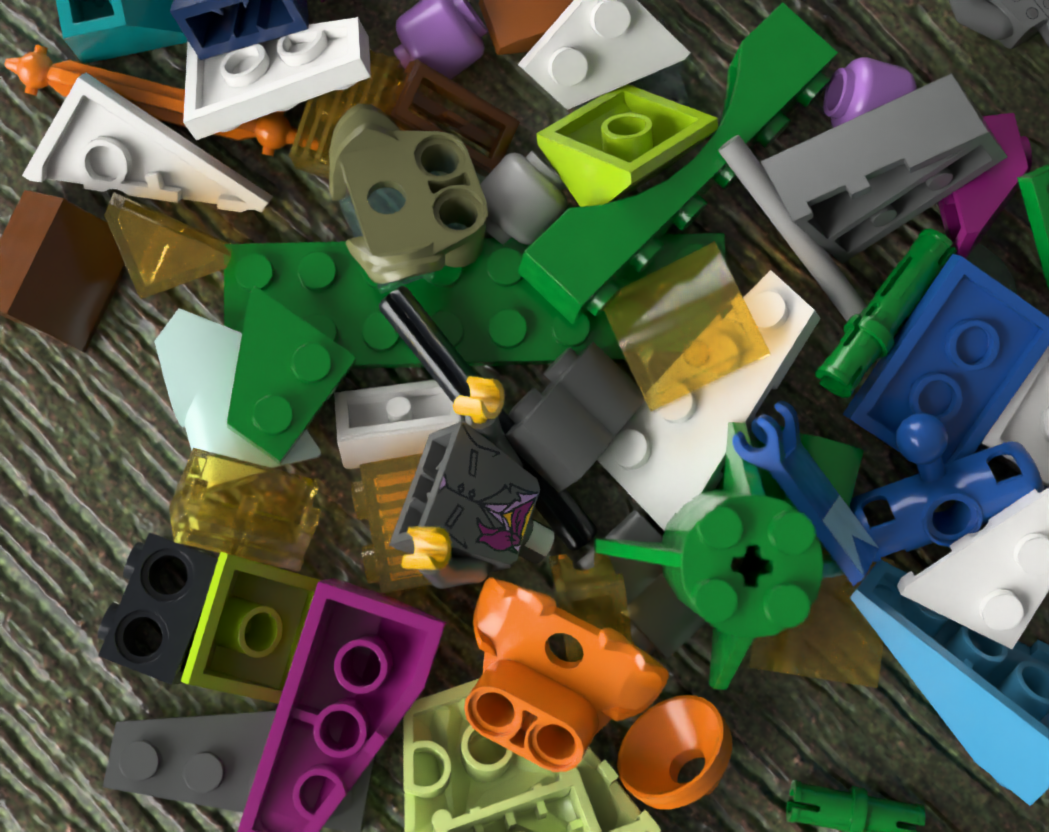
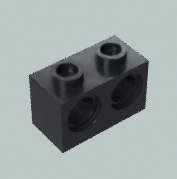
(146, 599)

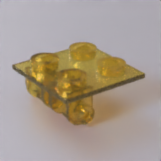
(829, 644)

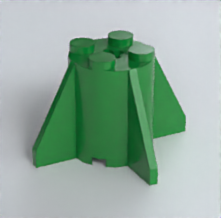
(770, 587)

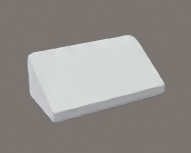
(390, 420)

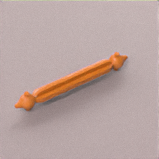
(155, 98)

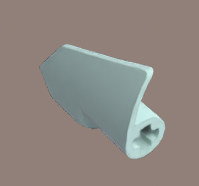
(199, 376)

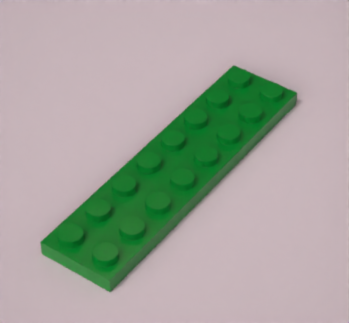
(480, 307)

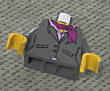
(470, 499)

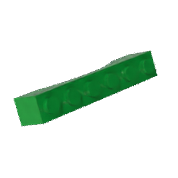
(595, 245)

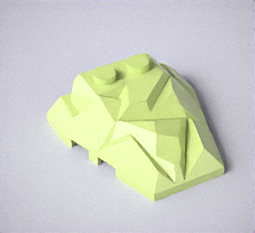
(474, 785)

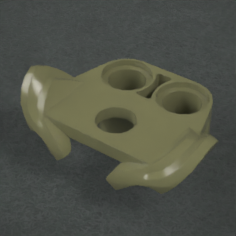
(375, 154)

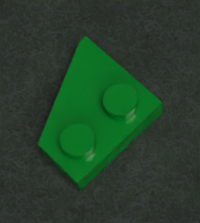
(281, 376)

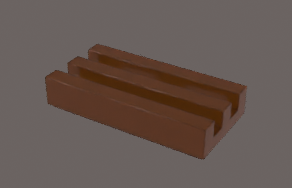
(407, 95)

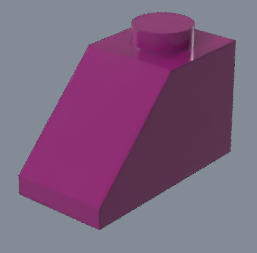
(977, 205)

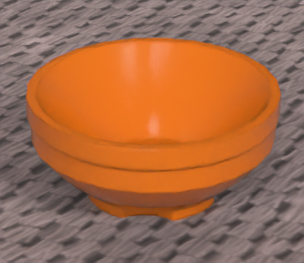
(664, 742)

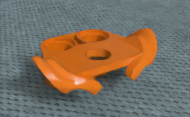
(546, 704)

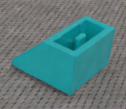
(117, 27)

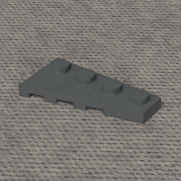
(208, 762)

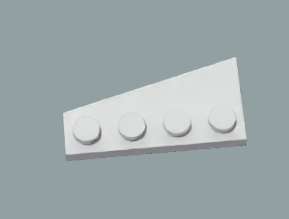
(682, 448)

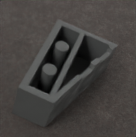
(884, 167)

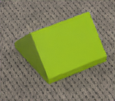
(621, 142)
(249, 629)

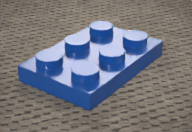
(954, 360)

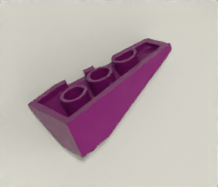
(344, 695)

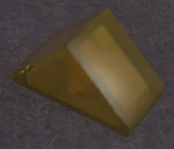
(160, 248)

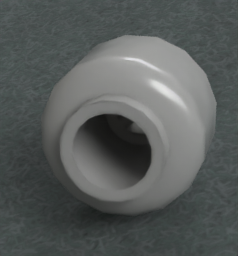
(522, 198)

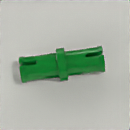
(851, 810)

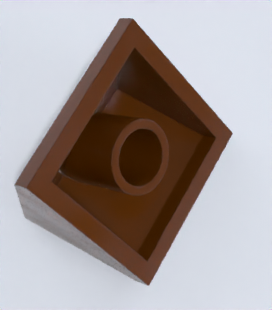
(57, 269)

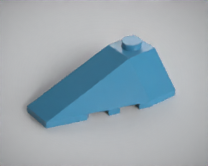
(981, 689)

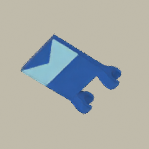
(809, 490)

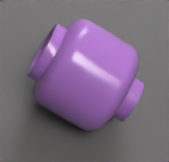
(441, 36)
(863, 87)

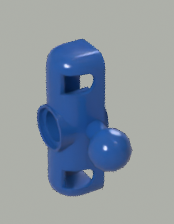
(967, 480)

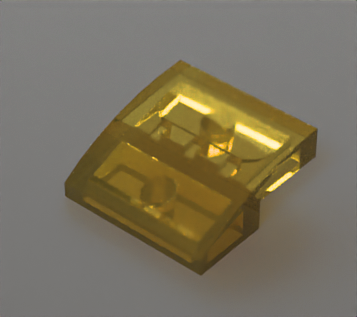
(685, 328)

